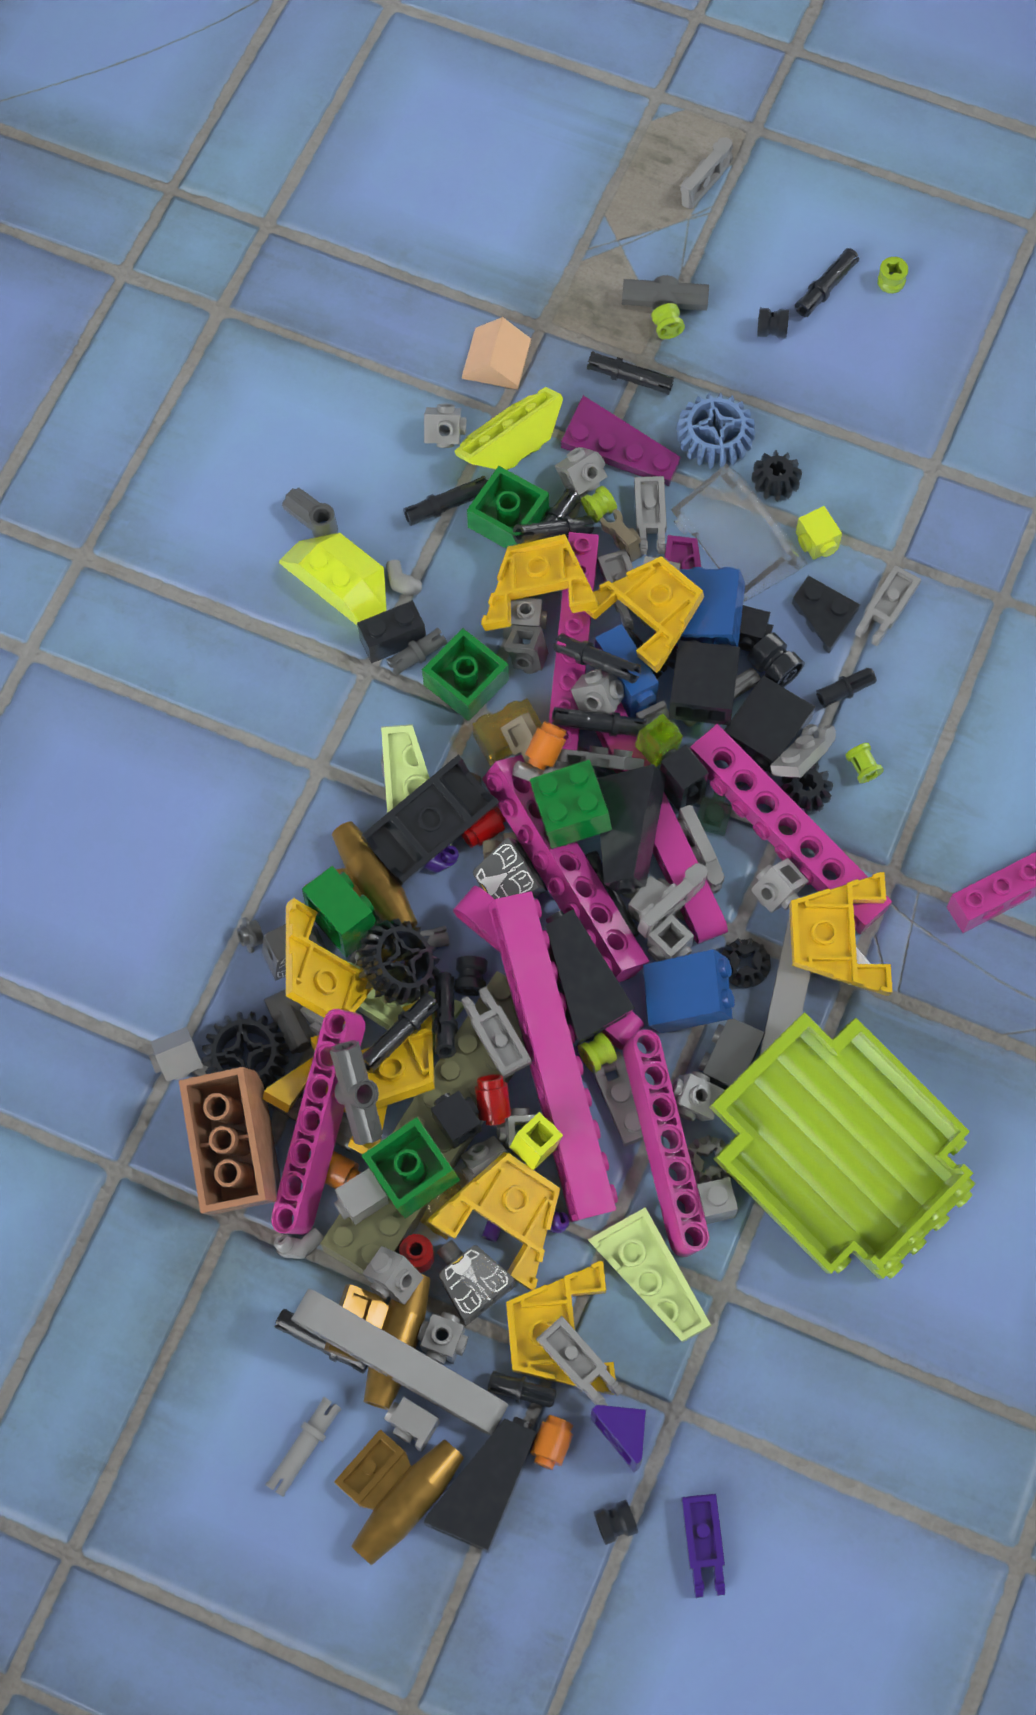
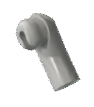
(401, 582)
(527, 771)
(295, 1247)

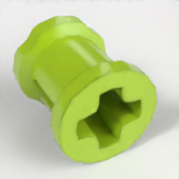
(864, 763)

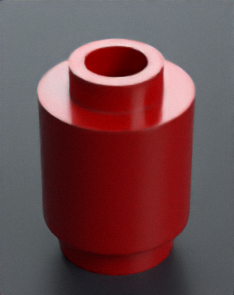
(485, 829)
(492, 1099)
(417, 1241)

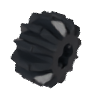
(776, 475)
(818, 789)

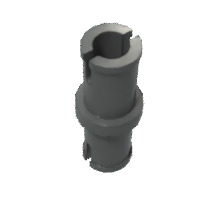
(416, 651)

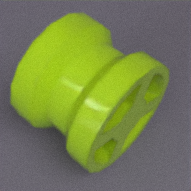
(895, 282)
(667, 321)
(599, 503)
(597, 1052)

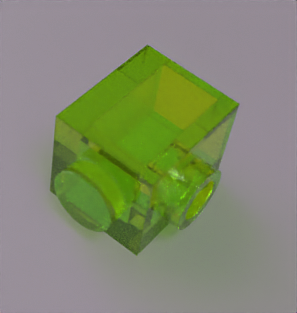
(658, 739)

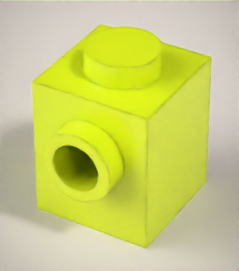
(818, 533)
(536, 1141)

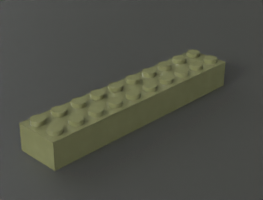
(359, 1243)

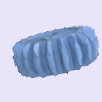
(703, 441)

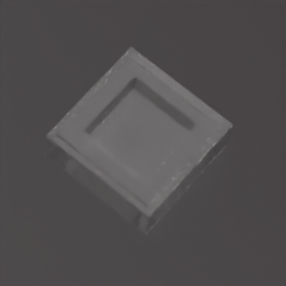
(483, 1277)

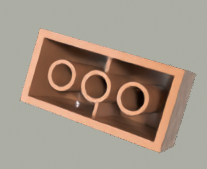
(230, 1140)

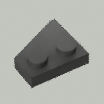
(599, 757)

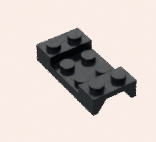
(429, 820)

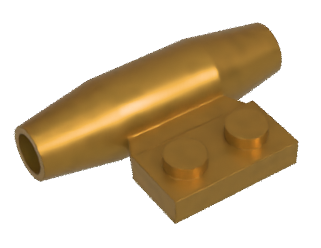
(371, 876)
(397, 1320)
(394, 1490)

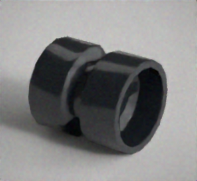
(772, 657)

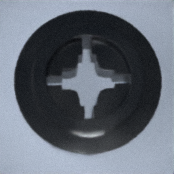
(746, 976)

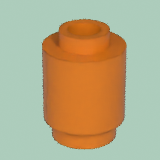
(546, 745)
(341, 1170)
(552, 1442)

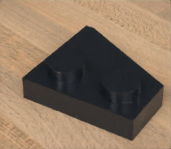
(824, 610)

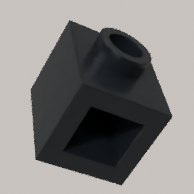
(753, 627)
(456, 1118)

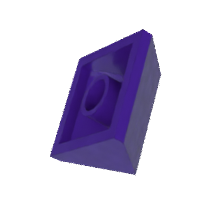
(623, 1430)

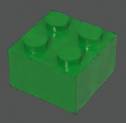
(506, 503)
(465, 674)
(570, 804)
(340, 909)
(410, 1167)

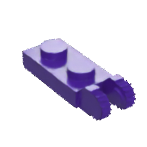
(703, 1540)

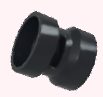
(773, 322)
(471, 975)
(615, 1522)

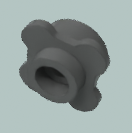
(250, 934)

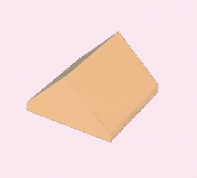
(497, 354)

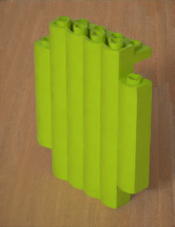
(843, 1147)

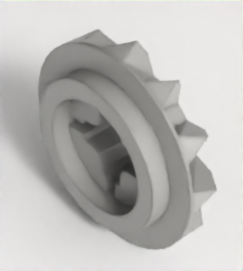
(704, 1147)

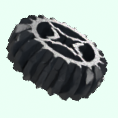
(397, 980)
(258, 1051)

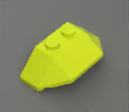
(513, 432)
(339, 575)

